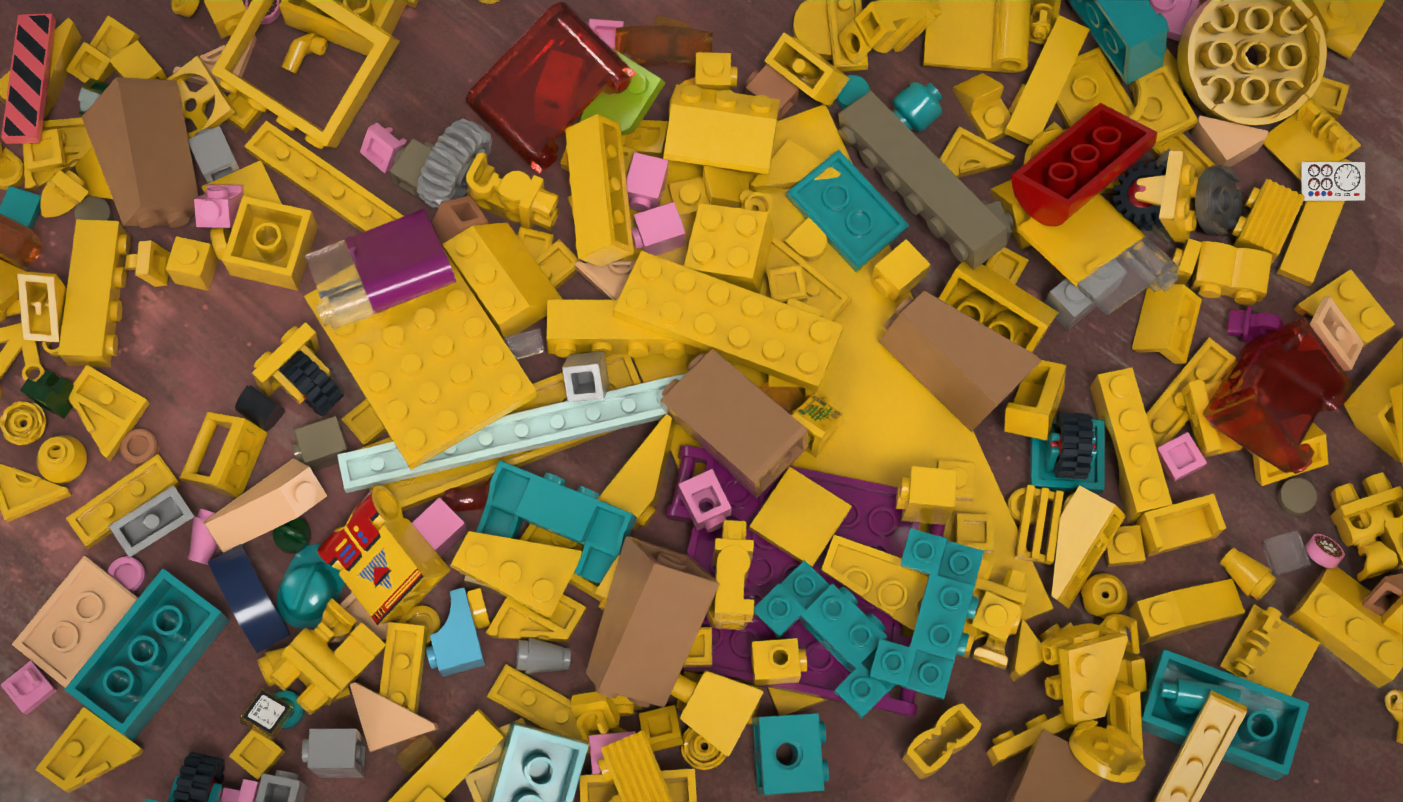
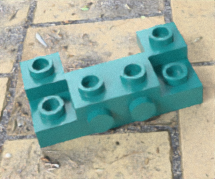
(550, 505)
(941, 619)
(836, 624)

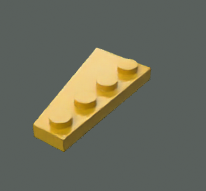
(877, 579)

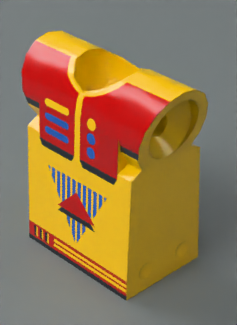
(383, 557)

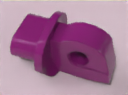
(1250, 325)

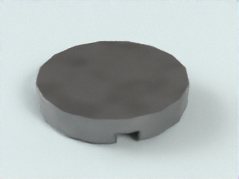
(1217, 200)

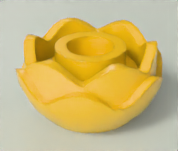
(16, 414)
(1093, 599)
(698, 757)

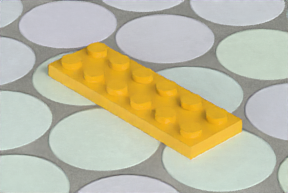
(729, 320)

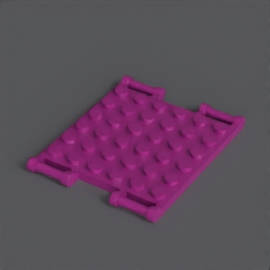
(870, 522)

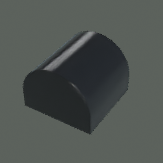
(258, 408)

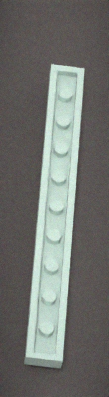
(513, 435)

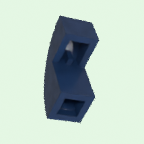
(248, 598)

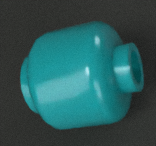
(918, 106)

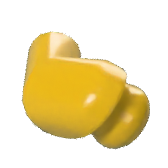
(302, 47)

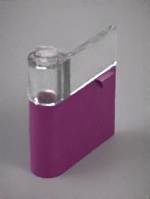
(379, 269)

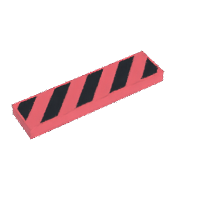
(28, 78)

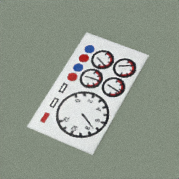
(1333, 181)

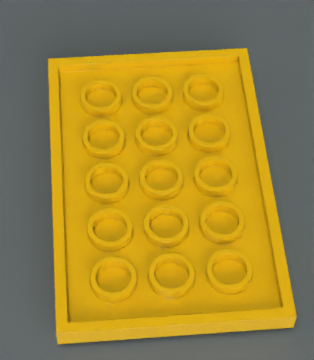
(431, 369)

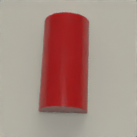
(1080, 164)

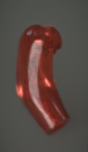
(467, 499)

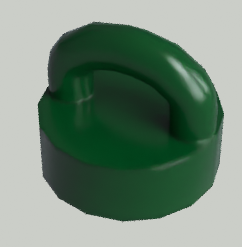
(292, 536)

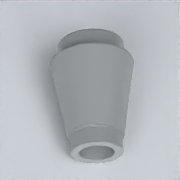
(540, 656)

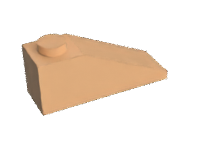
(266, 505)

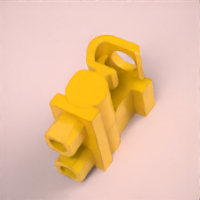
(888, 26)
(513, 197)
(1367, 518)
(732, 562)
(1013, 590)
(319, 667)
(1132, 667)

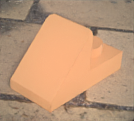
(1337, 333)

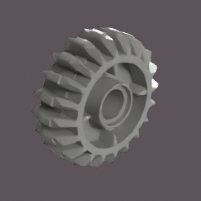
(449, 161)

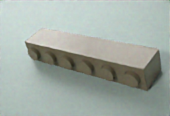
(922, 180)

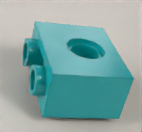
(806, 768)

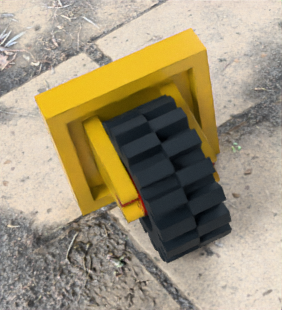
(1160, 196)
(298, 371)

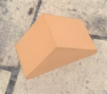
(1226, 141)

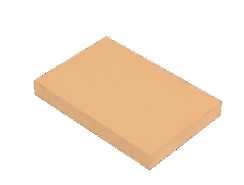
(75, 621)

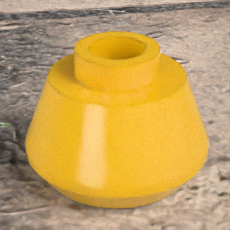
(61, 459)

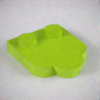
(630, 105)

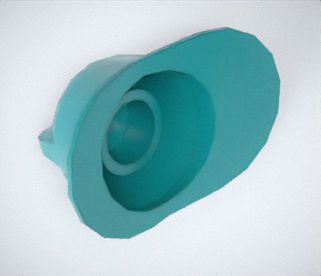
(307, 589)

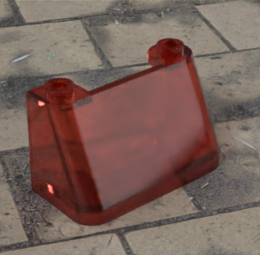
(547, 83)
(1277, 393)

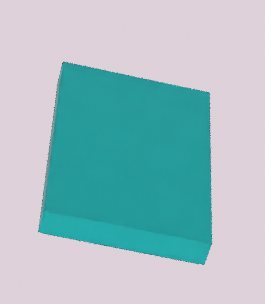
(848, 211)

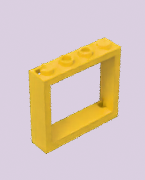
(352, 100)

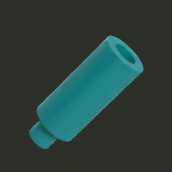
(1194, 693)

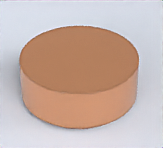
(139, 446)

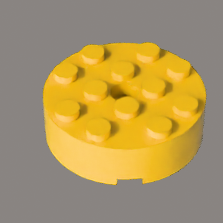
(1223, 80)

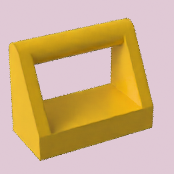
(235, 458)

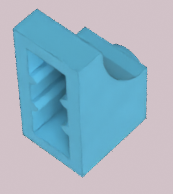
(457, 643)

